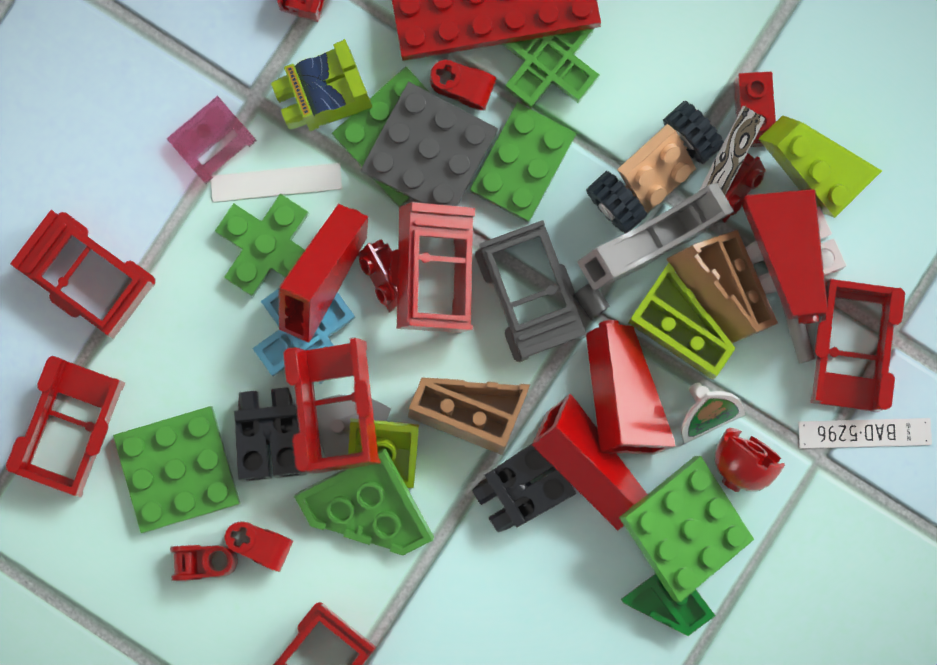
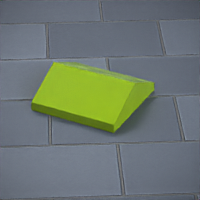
(398, 440)

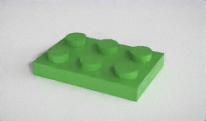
(523, 162)

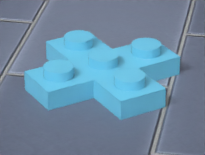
(272, 348)

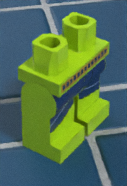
(324, 89)

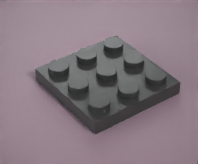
(429, 148)

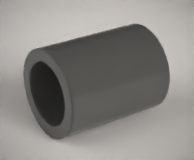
(591, 301)

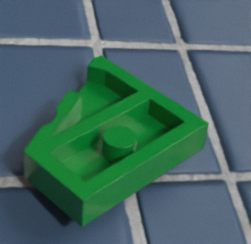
(654, 601)

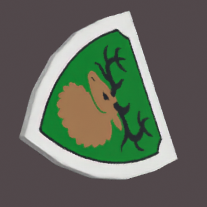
(709, 412)

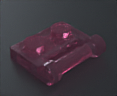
(206, 130)

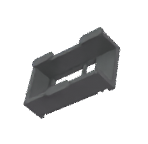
(544, 331)

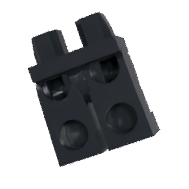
(264, 426)
(516, 493)

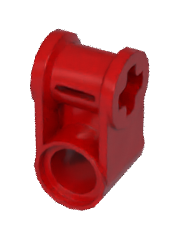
(469, 85)
(264, 546)
(195, 562)

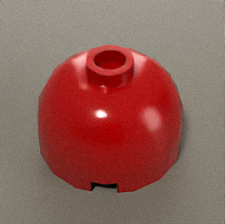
(746, 462)

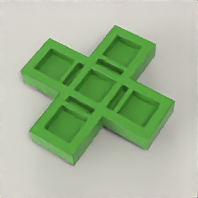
(550, 62)
(264, 243)

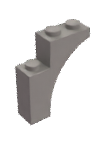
(655, 237)

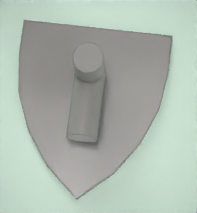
(335, 424)

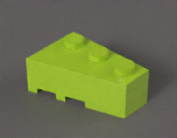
(818, 164)
(682, 325)

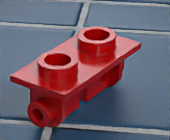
(747, 178)
(375, 263)

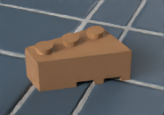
(725, 285)
(469, 410)

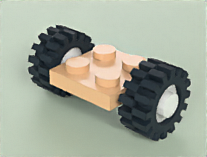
(656, 167)

